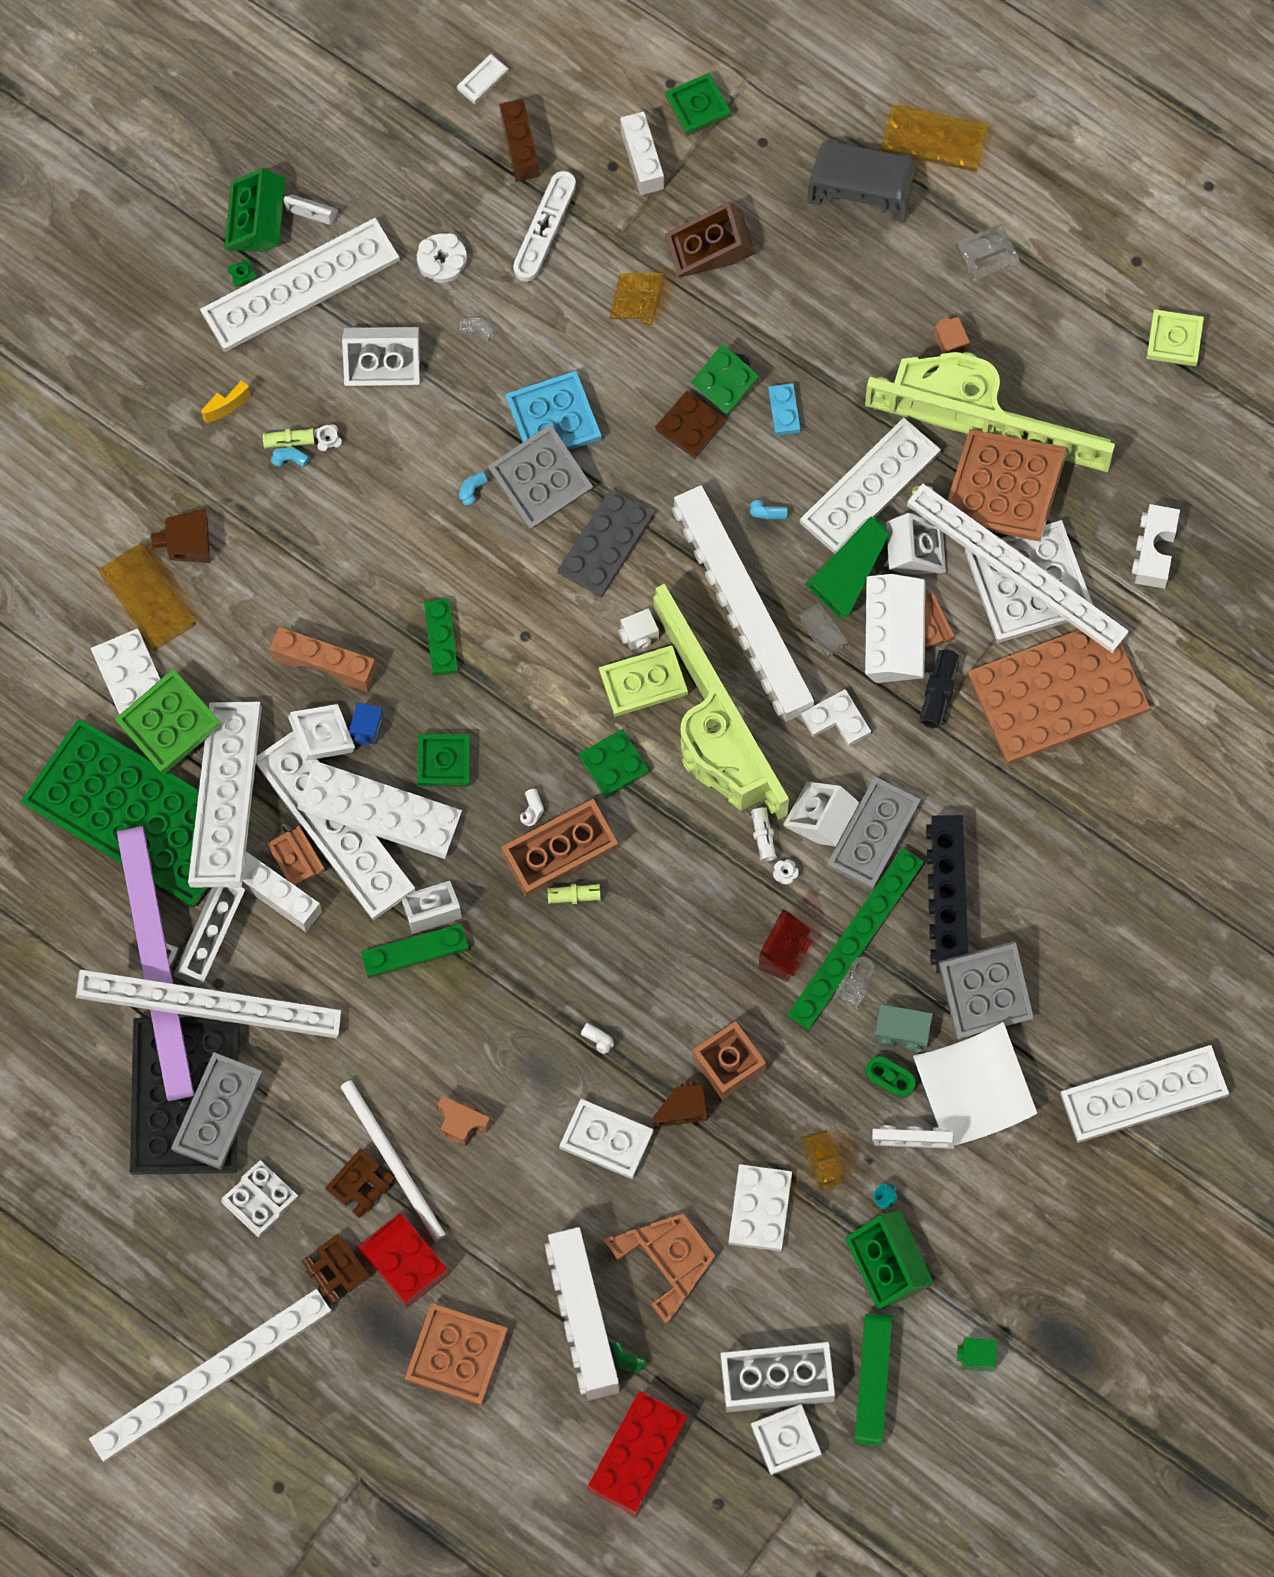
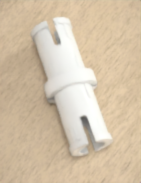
(763, 834)

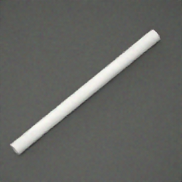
(393, 1161)

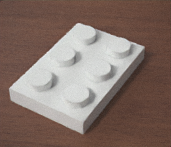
(126, 668)
(606, 1139)
(760, 1207)

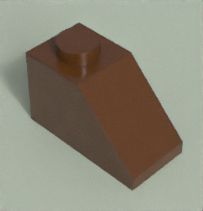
(683, 1106)

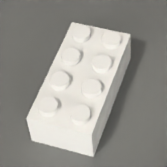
(777, 1377)

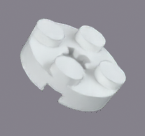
(441, 244)

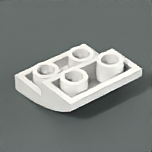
(259, 1199)

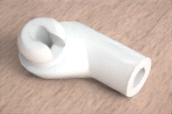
(603, 1041)

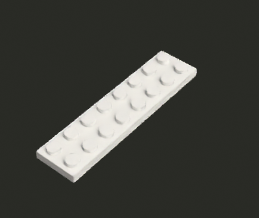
(299, 285)
(225, 796)
(352, 853)

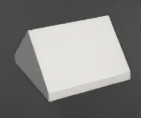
(431, 907)

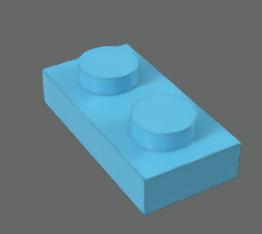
(784, 409)

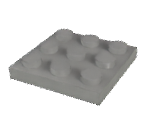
(540, 477)
(985, 989)

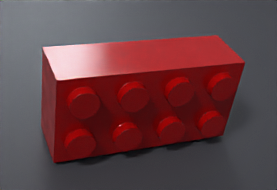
(637, 1453)

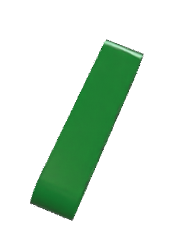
(873, 1380)

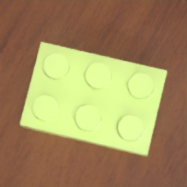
(643, 681)

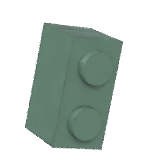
(902, 1028)

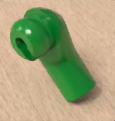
(627, 1362)

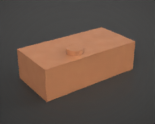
(559, 848)

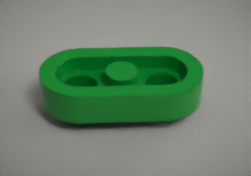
(890, 1077)

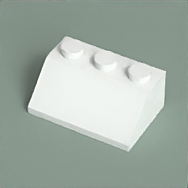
(381, 356)

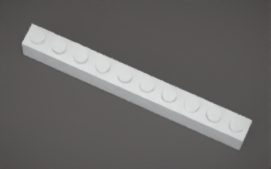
(743, 603)

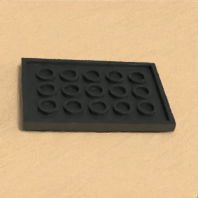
(155, 1119)

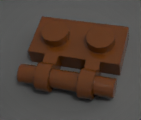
(354, 1177)
(342, 1263)

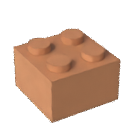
(729, 1060)

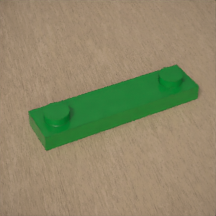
(414, 951)

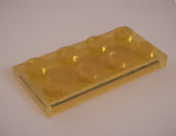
(934, 137)
(147, 597)

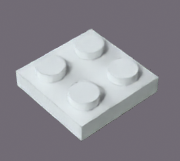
(321, 732)
(786, 1439)

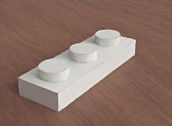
(913, 1137)

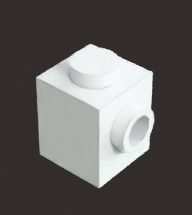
(638, 630)

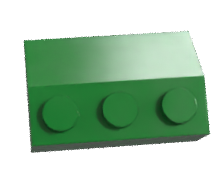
(255, 212)
(889, 1259)

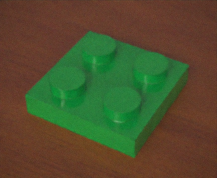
(698, 104)
(725, 379)
(443, 760)
(613, 763)

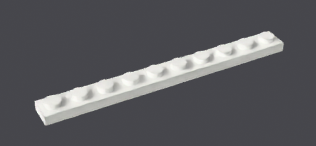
(1017, 568)
(208, 1003)
(210, 1375)

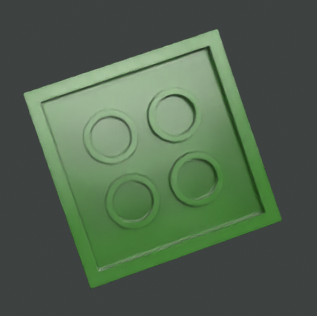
(168, 721)

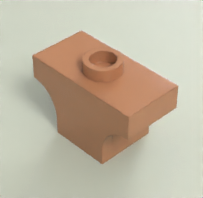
(461, 1120)

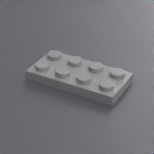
(873, 833)
(217, 1111)

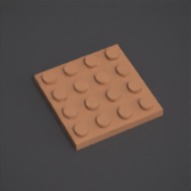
(1007, 483)

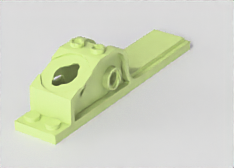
(964, 397)
(714, 731)

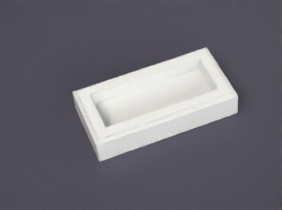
(483, 79)

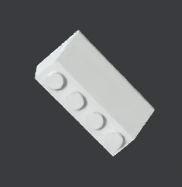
(895, 628)

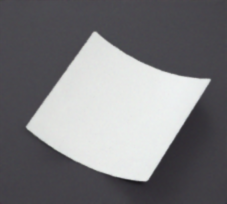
(976, 1085)

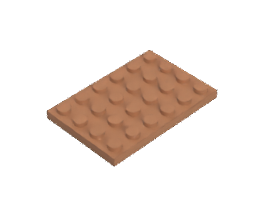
(1056, 694)

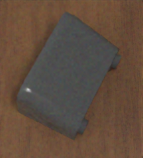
(862, 177)

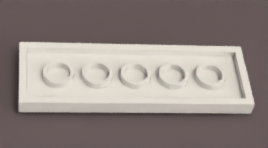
(870, 484)
(379, 809)
(1144, 1093)

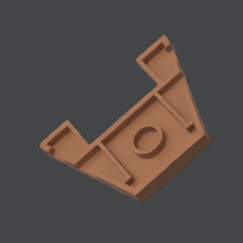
(675, 1251)

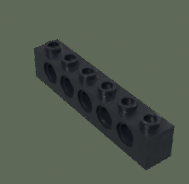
(950, 829)

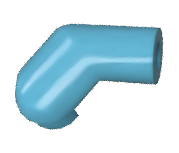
(289, 453)
(468, 487)
(758, 510)

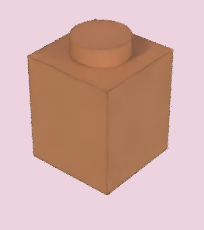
(951, 336)

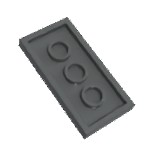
(605, 543)

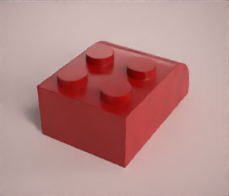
(403, 1260)

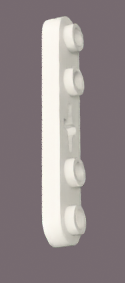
(553, 206)

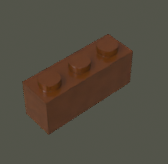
(519, 140)

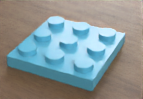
(558, 403)

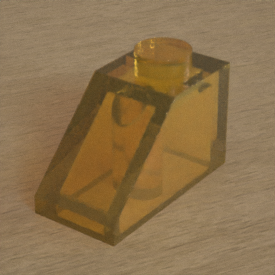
(823, 1160)

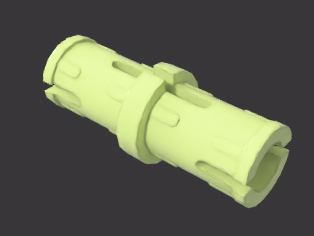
(288, 438)
(573, 893)

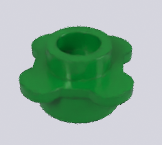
(246, 278)

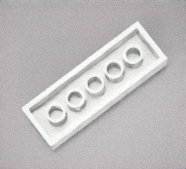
(584, 1317)

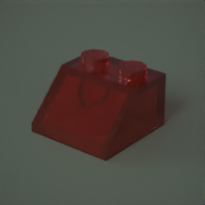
(784, 947)

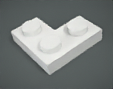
(837, 712)

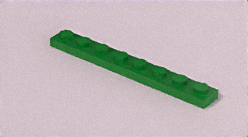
(855, 939)

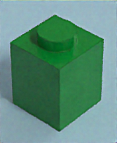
(977, 1354)

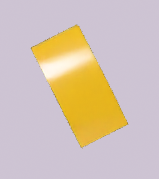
(220, 407)

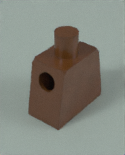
(185, 537)

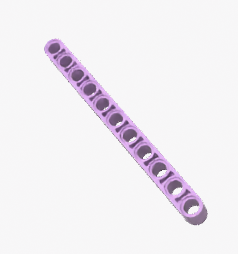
(154, 960)

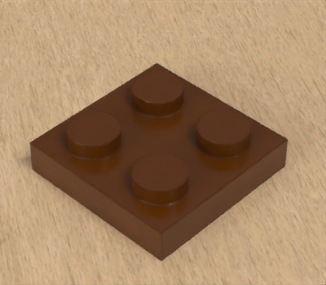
(690, 424)

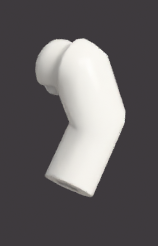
(534, 810)

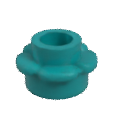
(885, 1196)

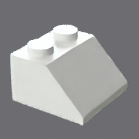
(915, 546)
(821, 813)

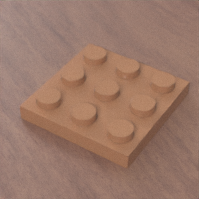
(456, 1354)

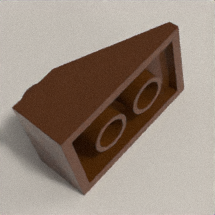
(710, 241)

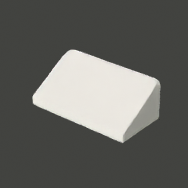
(310, 209)

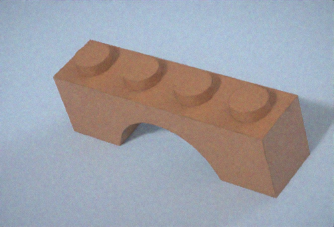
(300, 650)

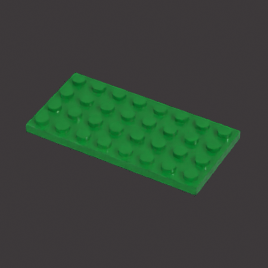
(104, 787)

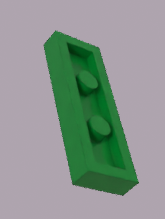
(441, 637)

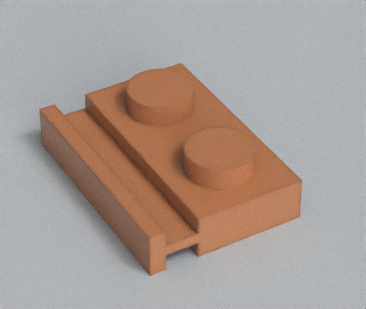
(936, 626)
(295, 857)

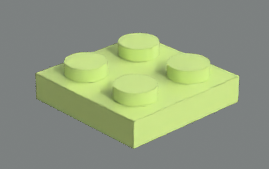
(1175, 337)

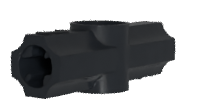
(939, 688)

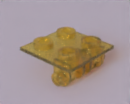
(637, 296)

